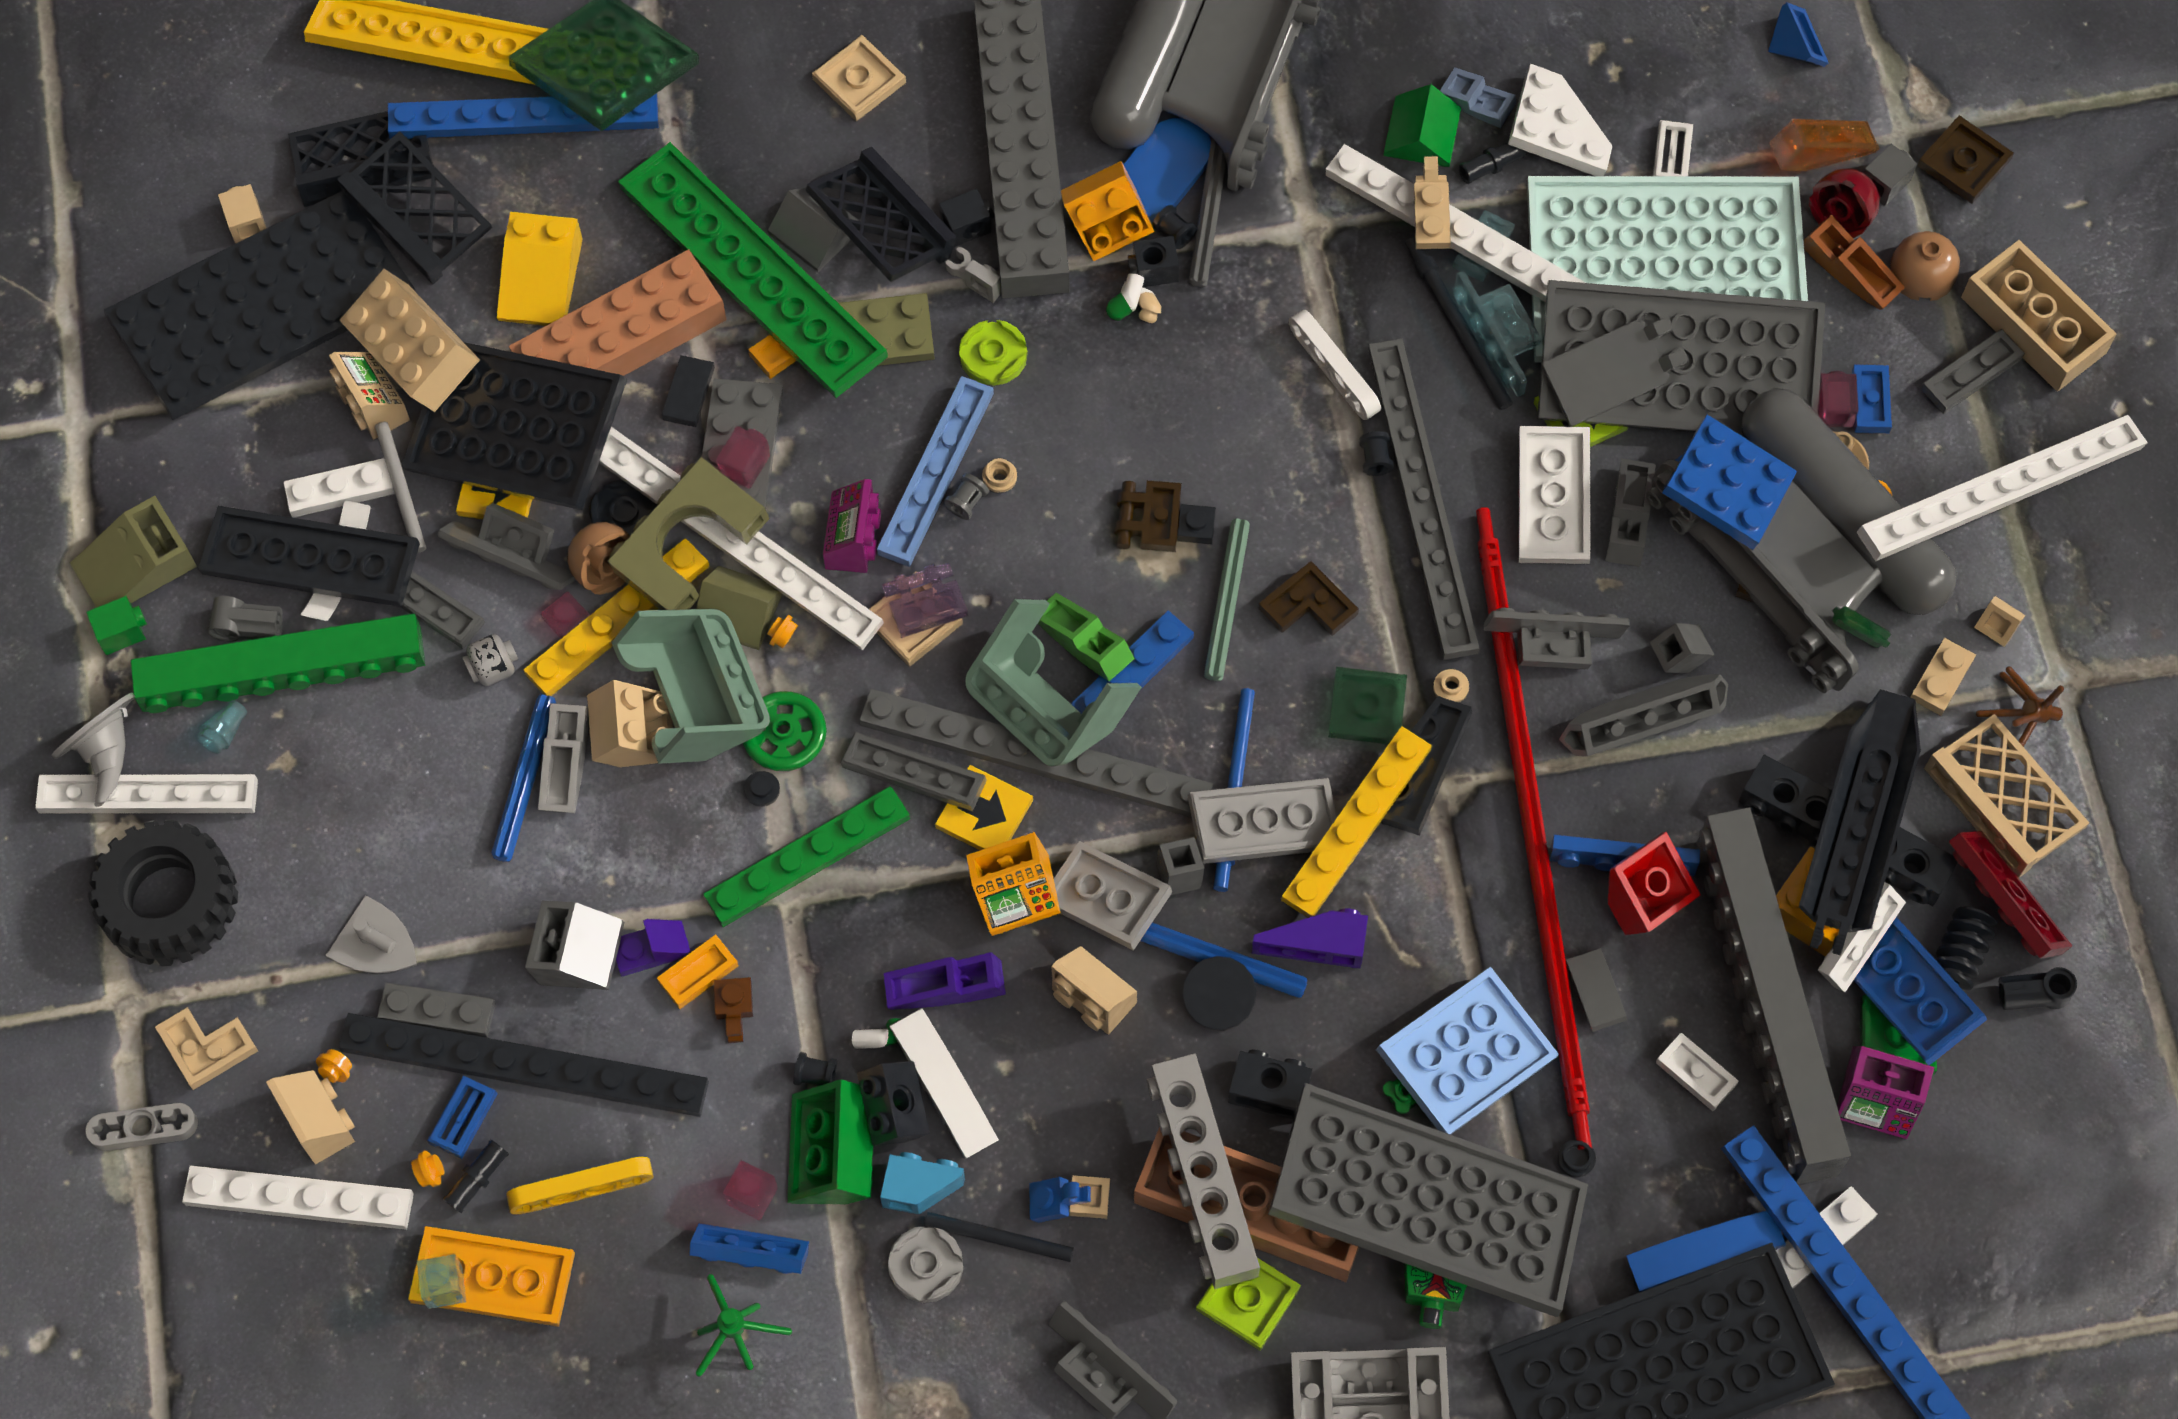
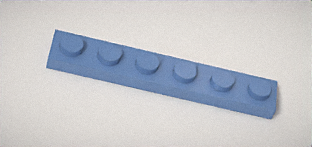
(935, 471)

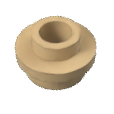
(999, 466)
(1456, 676)

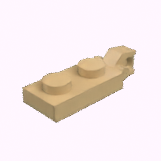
(1431, 208)

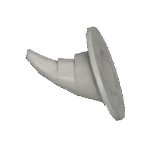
(102, 745)

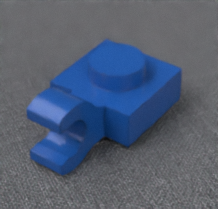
(1053, 1196)

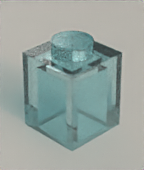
(441, 1281)

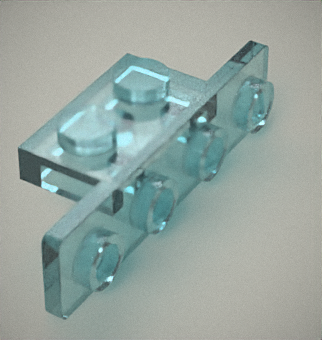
(1502, 325)

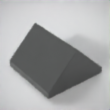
(808, 229)

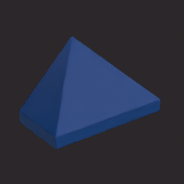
(1796, 37)

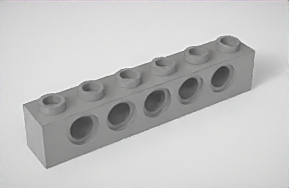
(1185, 1078)

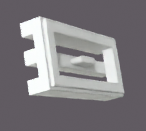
(1675, 127)

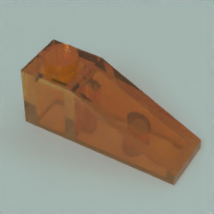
(1819, 143)

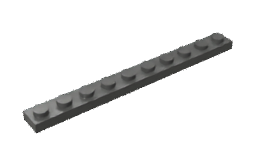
(1423, 500)
(998, 745)

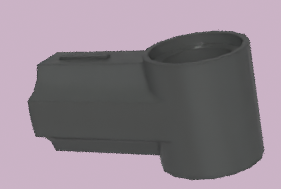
(234, 618)

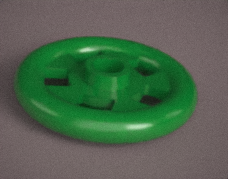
(811, 740)

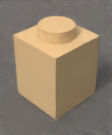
(242, 212)

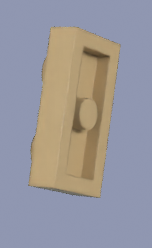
(1943, 676)

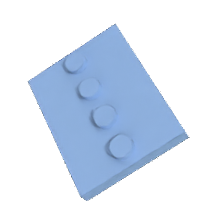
(1467, 1052)

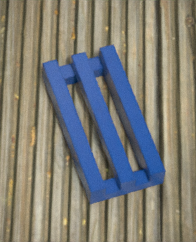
(448, 1145)

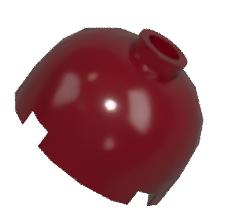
(1848, 197)

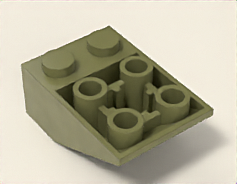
(133, 556)

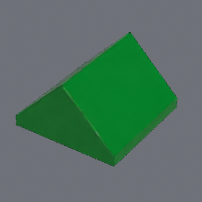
(1423, 126)

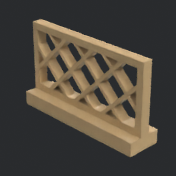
(1979, 806)

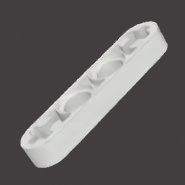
(1334, 364)

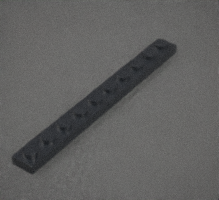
(524, 1064)

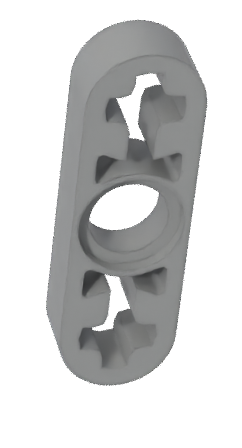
(113, 1120)

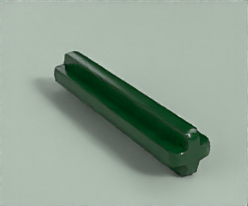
(1861, 627)

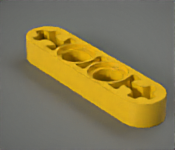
(579, 1185)

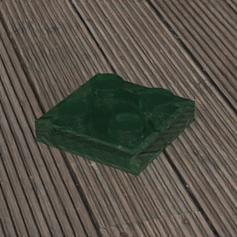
(1367, 705)

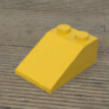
(538, 268)

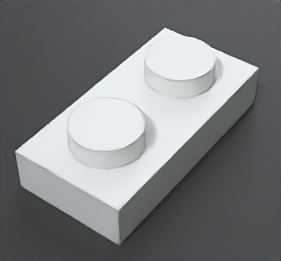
(1697, 1071)

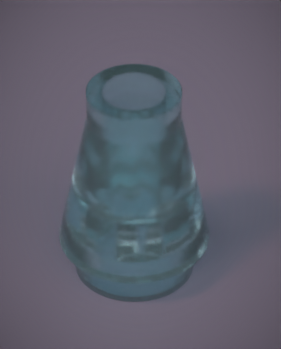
(221, 728)

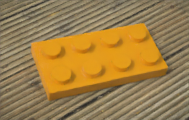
(502, 1275)

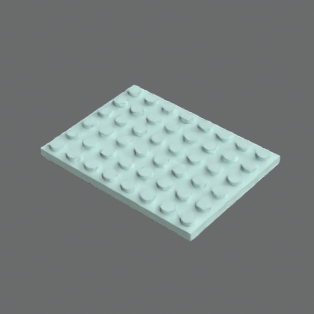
(1671, 234)

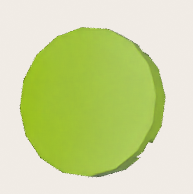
(993, 352)

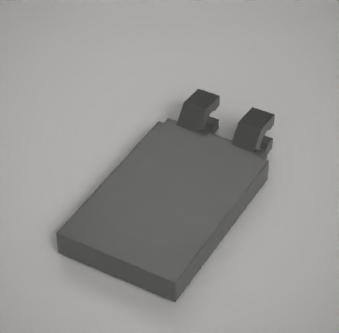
(1611, 370)

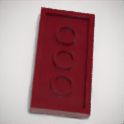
(2015, 901)

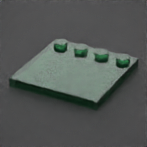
(604, 61)

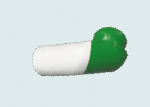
(1127, 300)
(874, 1037)

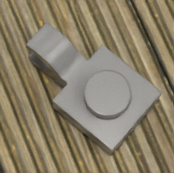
(978, 277)

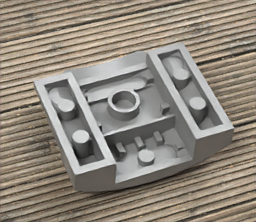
(1371, 1384)

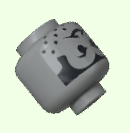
(490, 660)

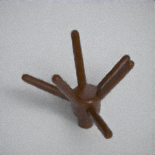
(2034, 709)

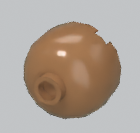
(1926, 265)
(589, 556)

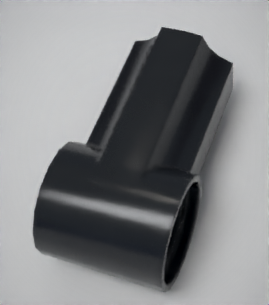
(2034, 989)

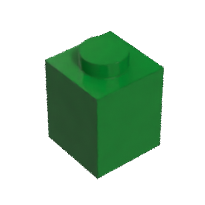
(117, 625)

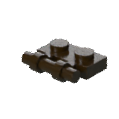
(1160, 515)

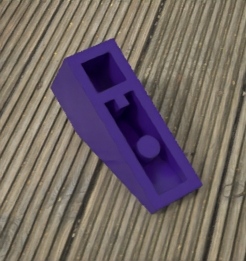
(1323, 938)

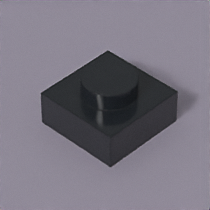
(1196, 524)

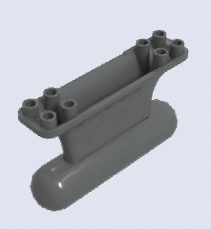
(1205, 65)
(1812, 545)

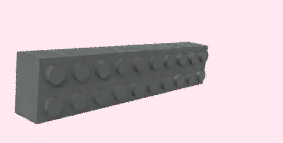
(1021, 148)
(1772, 998)

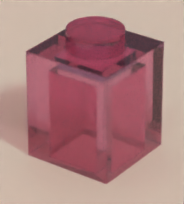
(1838, 399)
(744, 456)
(750, 1190)

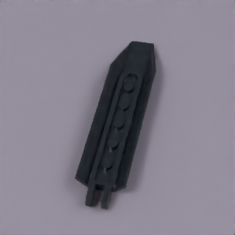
(1862, 819)

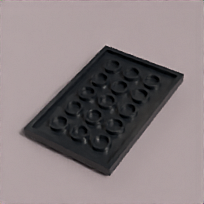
(519, 428)

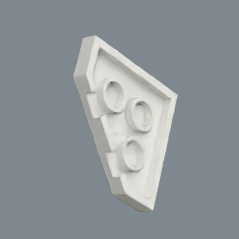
(1557, 125)

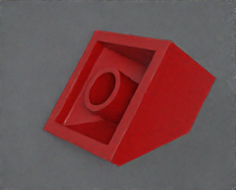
(1650, 886)

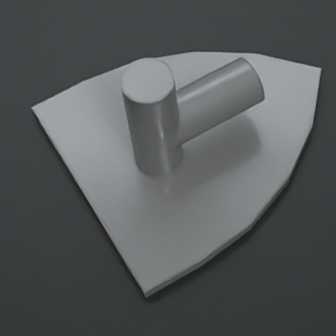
(373, 941)

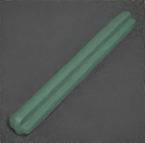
(1226, 600)

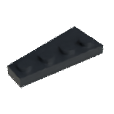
(1443, 729)

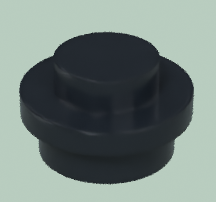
(761, 788)
(1574, 1161)

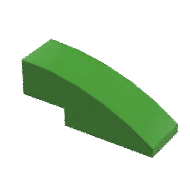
(1085, 637)

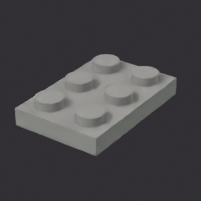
(1109, 895)

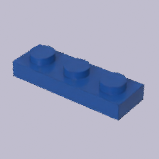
(749, 1248)

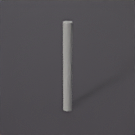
(399, 483)

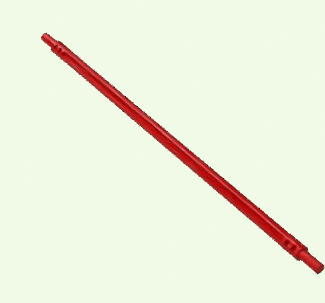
(1535, 837)

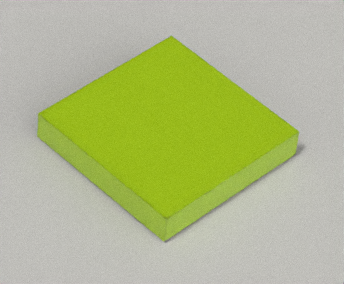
(1251, 1306)

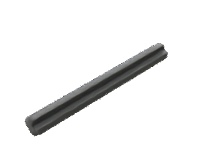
(1208, 217)

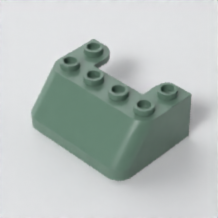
(700, 678)

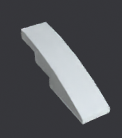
(944, 1083)

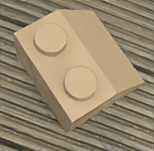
(312, 1113)

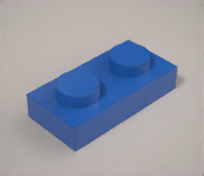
(1873, 399)

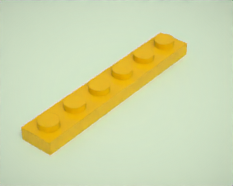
(597, 631)
(1356, 823)

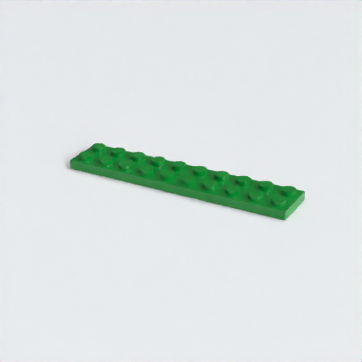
(753, 270)

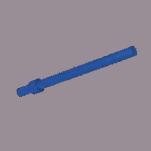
(1236, 771)

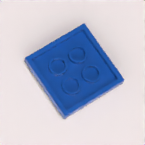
(1729, 482)

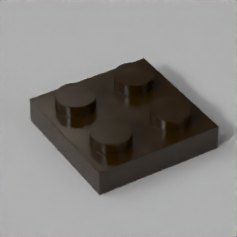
(1965, 159)

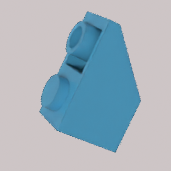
(918, 1184)

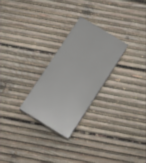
(1261, 819)

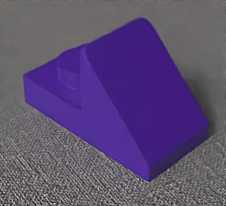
(655, 945)

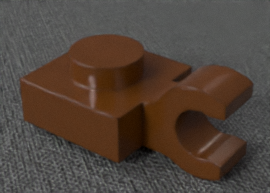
(733, 1003)

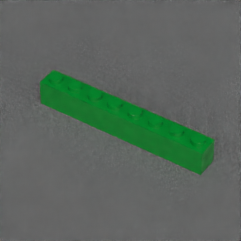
(277, 663)

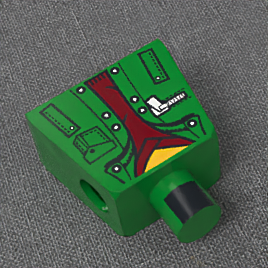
(1432, 1294)

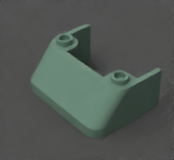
(1028, 706)

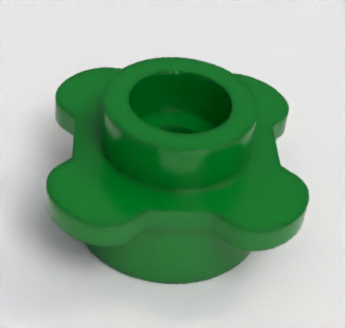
(1402, 1102)

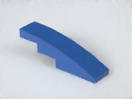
(1702, 1249)

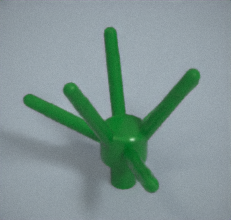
(732, 1325)

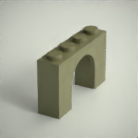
(700, 493)

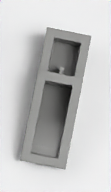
(563, 757)

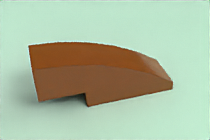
(1852, 263)

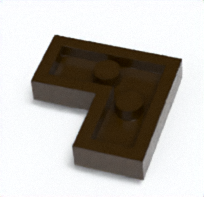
(1309, 592)

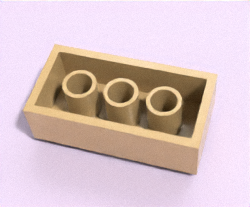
(2039, 315)
(409, 340)

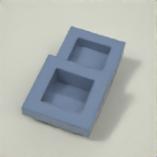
(1478, 99)

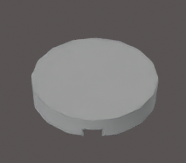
(925, 1264)

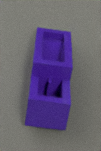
(945, 982)

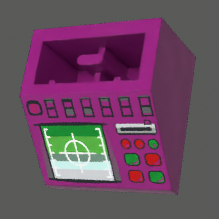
(851, 527)
(1883, 1091)

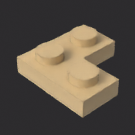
(201, 1055)

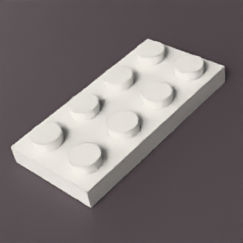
(1554, 494)

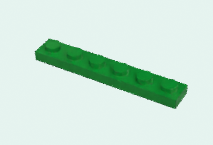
(806, 856)

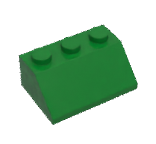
(829, 1146)

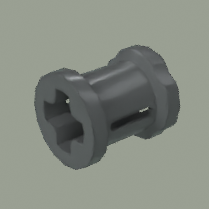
(966, 496)

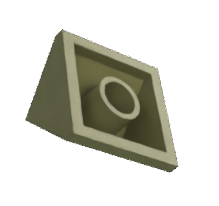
(744, 599)

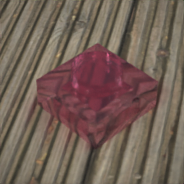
(564, 614)

